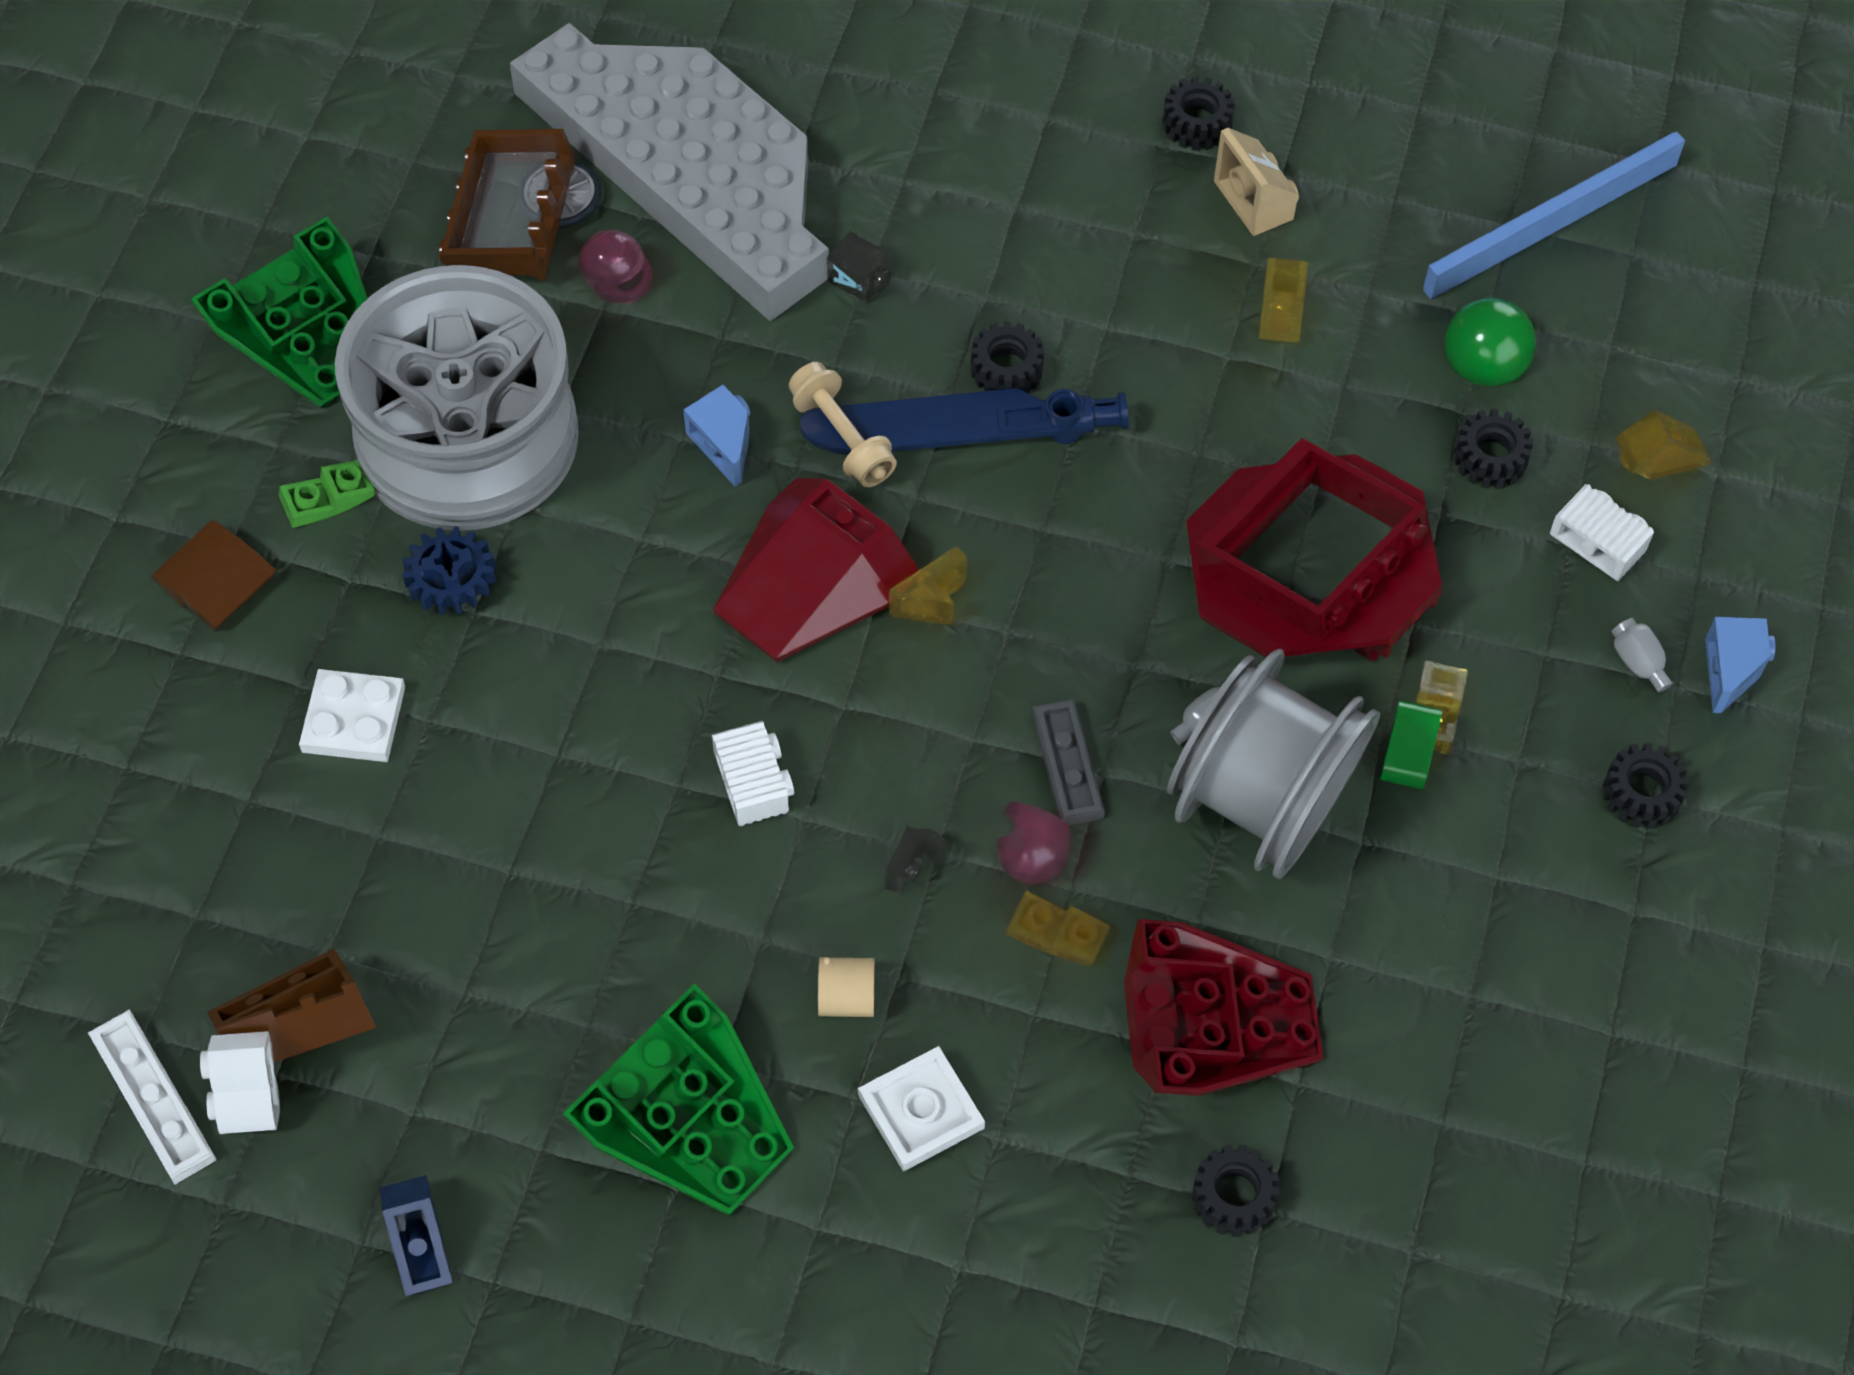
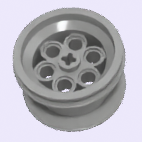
(1270, 760)

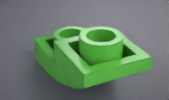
(335, 491)

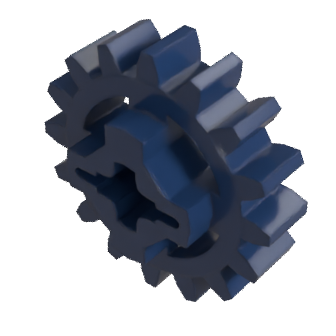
(427, 572)

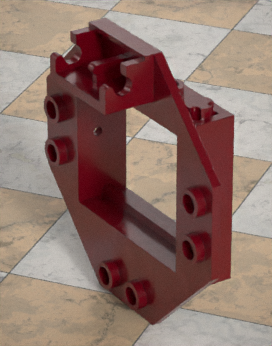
(1365, 610)

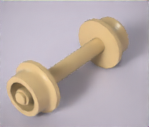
(871, 458)

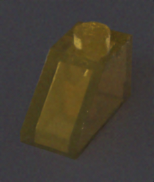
(1661, 447)

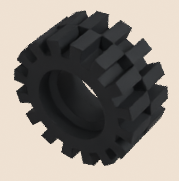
(1197, 96)
(1497, 430)
(1655, 766)

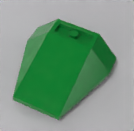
(292, 311)
(686, 1108)

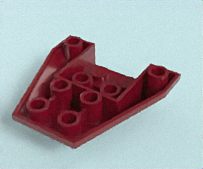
(811, 569)
(1213, 1011)

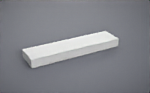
(152, 1097)

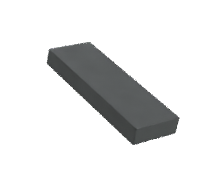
(1068, 762)

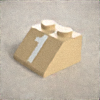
(1253, 182)

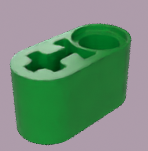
(1411, 744)

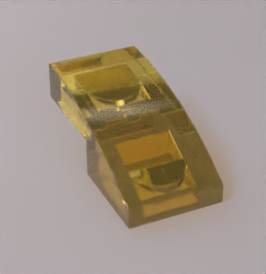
(1443, 689)

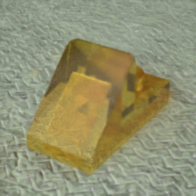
(1283, 299)
(926, 592)

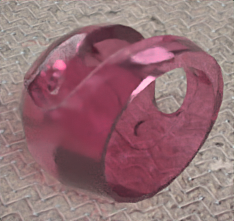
(610, 260)
(1036, 847)

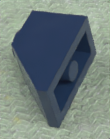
(415, 1235)

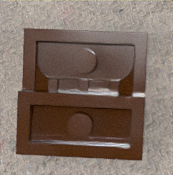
(214, 574)

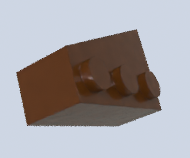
(299, 1008)

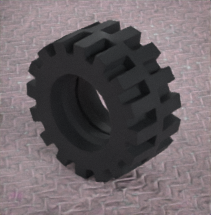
(1007, 341)
(1242, 1164)

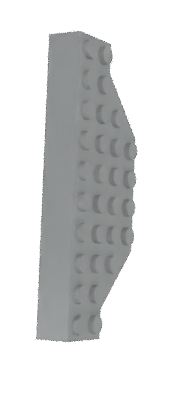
(690, 152)

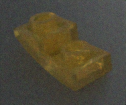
(1056, 931)

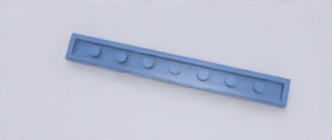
(1552, 215)

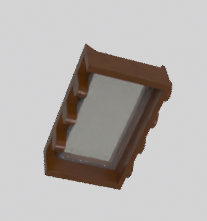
(509, 201)

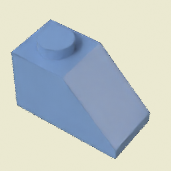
(721, 430)
(1736, 657)

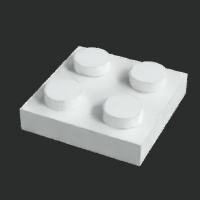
(352, 715)
(921, 1108)

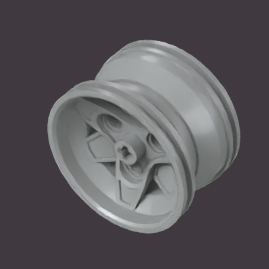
(438, 346)

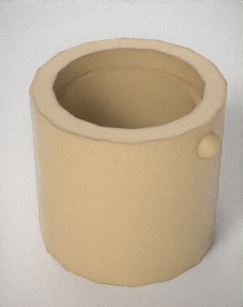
(846, 987)

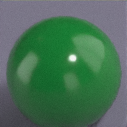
(1490, 342)

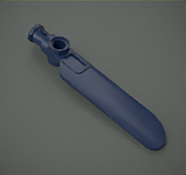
(969, 419)

